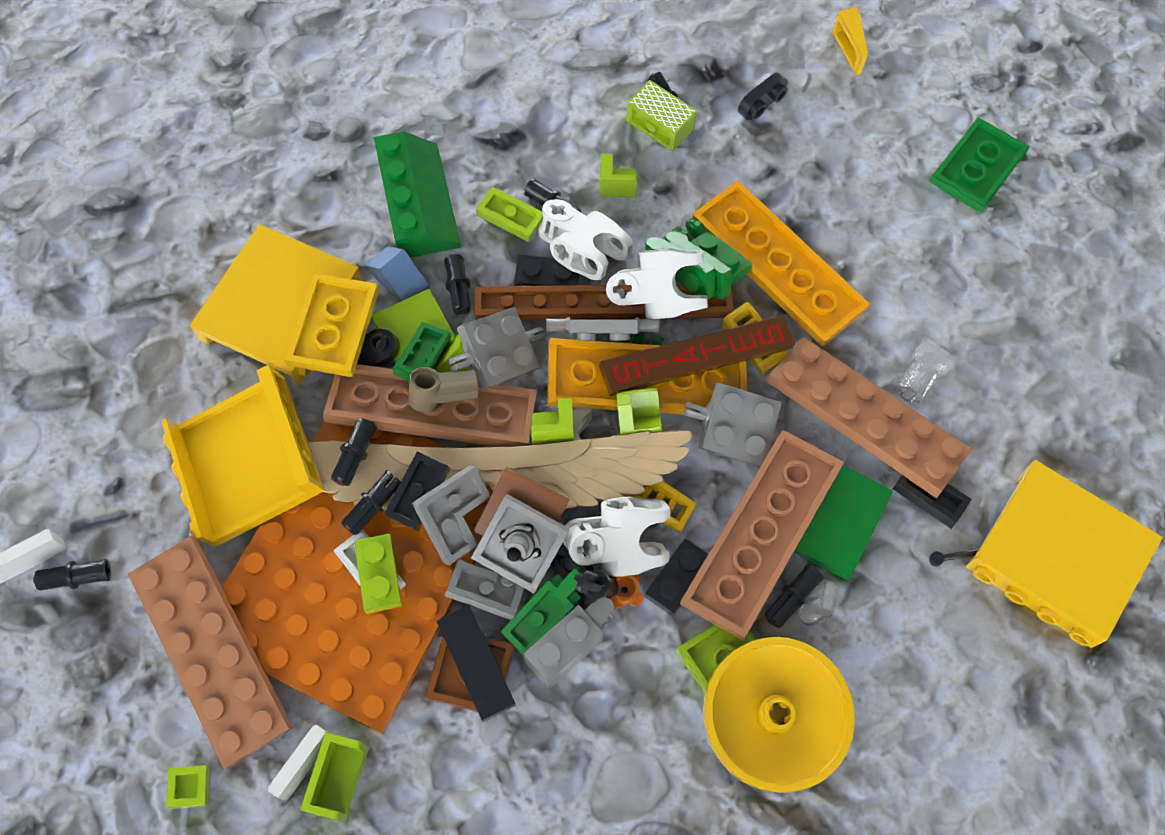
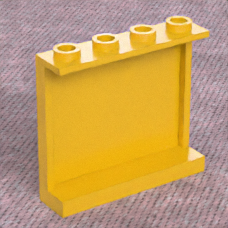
(263, 296)
(242, 460)
(1065, 555)

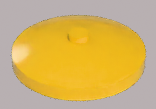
(779, 715)

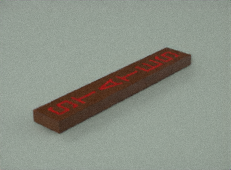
(696, 355)

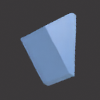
(397, 273)

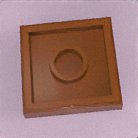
(527, 491)
(446, 682)

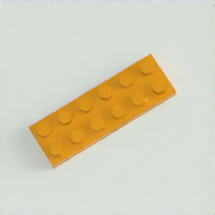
(783, 263)
(577, 375)

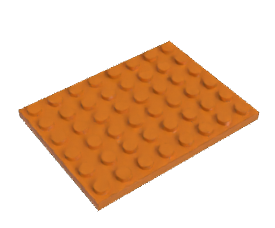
(309, 610)

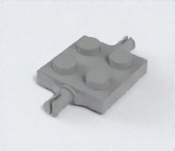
(617, 329)
(497, 348)
(737, 424)

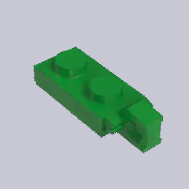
(543, 611)

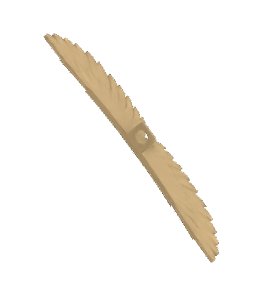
(573, 469)

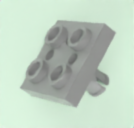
(513, 555)

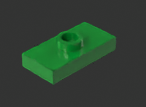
(423, 350)

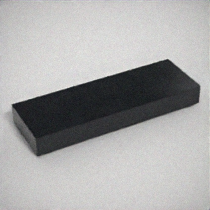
(476, 663)

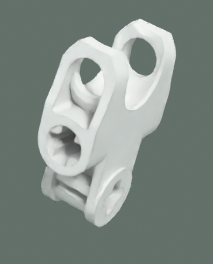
(581, 237)
(656, 284)
(616, 536)

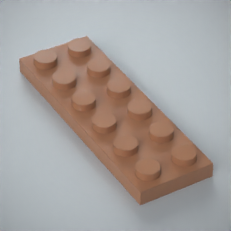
(869, 416)
(495, 418)
(761, 535)
(210, 652)

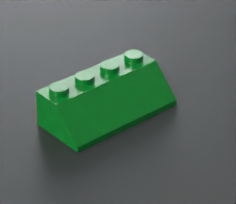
(416, 194)

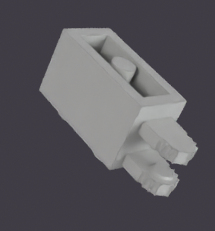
(569, 641)

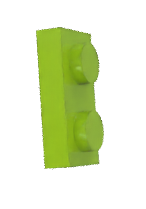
(510, 214)
(378, 573)

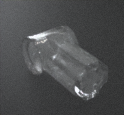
(925, 366)

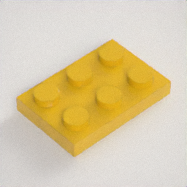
(332, 325)

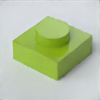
(188, 787)

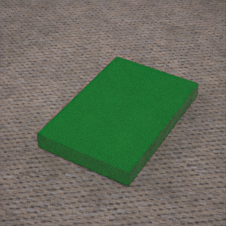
(979, 164)
(844, 523)

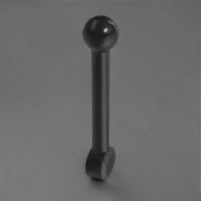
(938, 558)

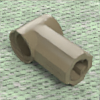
(430, 388)

